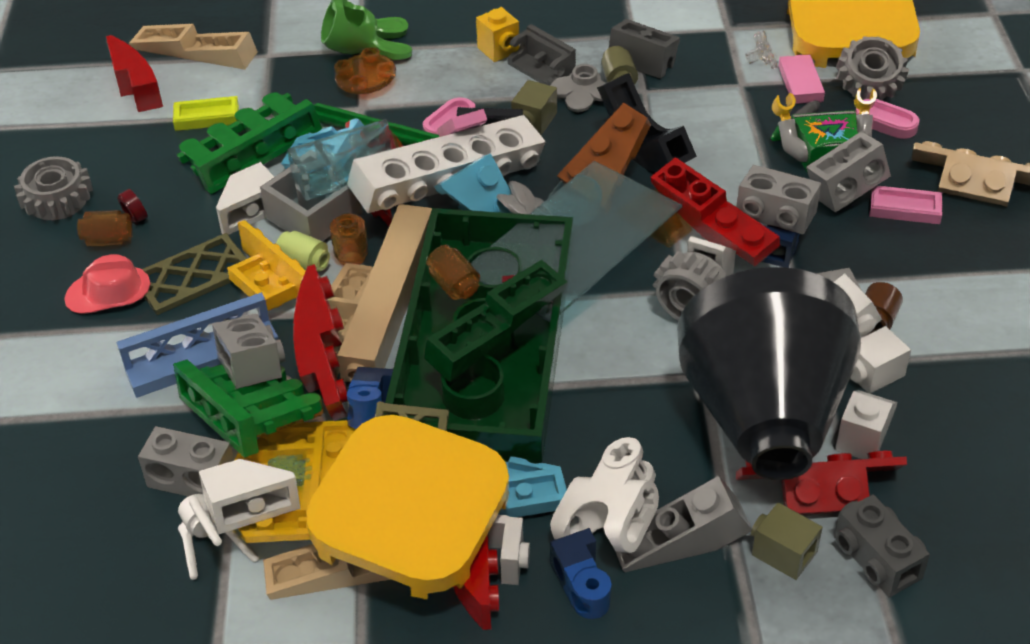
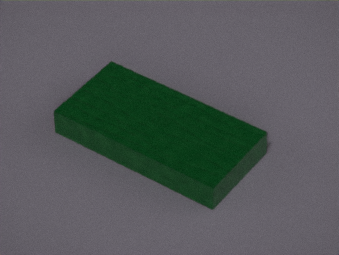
(510, 389)

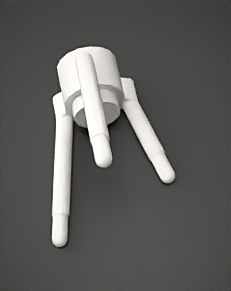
(199, 523)

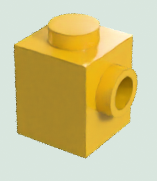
(495, 33)

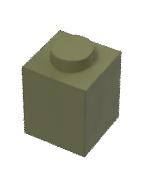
(538, 104)
(785, 540)

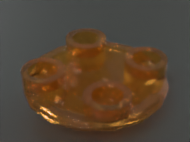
(365, 72)

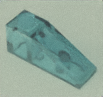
(326, 162)

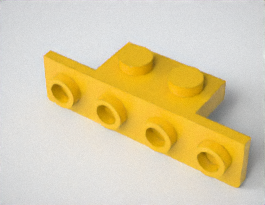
(266, 270)

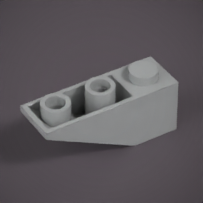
(690, 527)

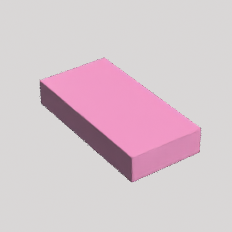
(801, 78)
(463, 122)
(906, 204)

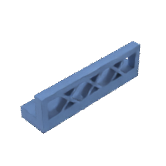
(156, 368)

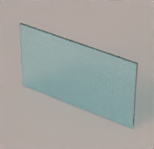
(608, 223)

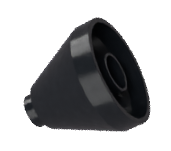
(771, 362)

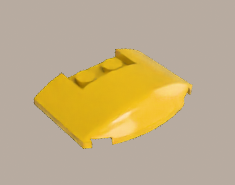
(313, 440)

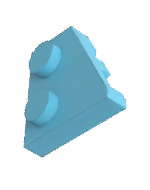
(477, 186)
(533, 488)

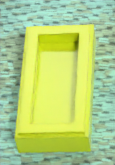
(204, 112)

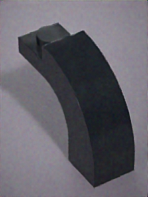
(660, 143)

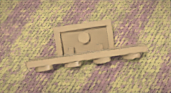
(973, 175)

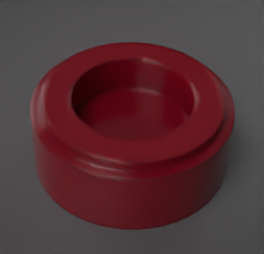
(131, 204)

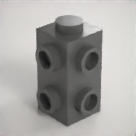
(881, 545)

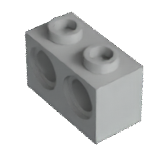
(849, 170)
(778, 198)
(248, 350)
(174, 460)

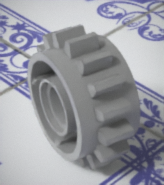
(872, 65)
(53, 188)
(682, 278)

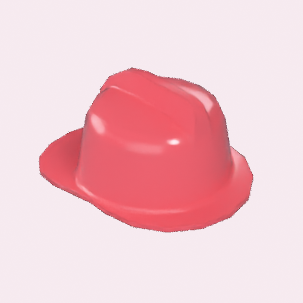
(107, 284)

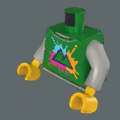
(816, 134)

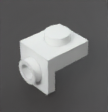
(515, 553)

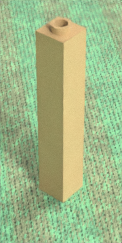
(385, 293)

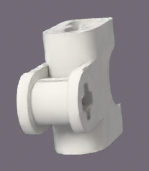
(615, 498)

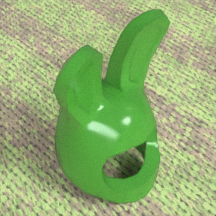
(353, 28)

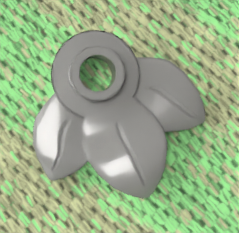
(579, 87)
(521, 199)

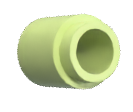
(304, 249)

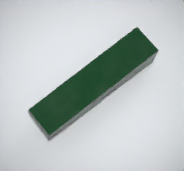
(504, 310)

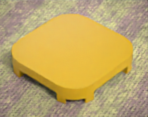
(830, 25)
(408, 503)

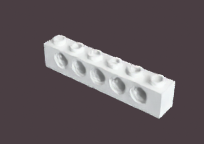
(414, 169)

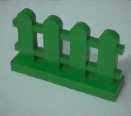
(261, 143)
(245, 411)

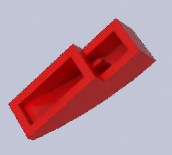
(134, 75)

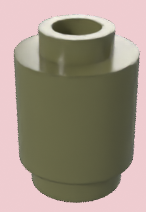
(617, 62)

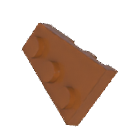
(612, 144)

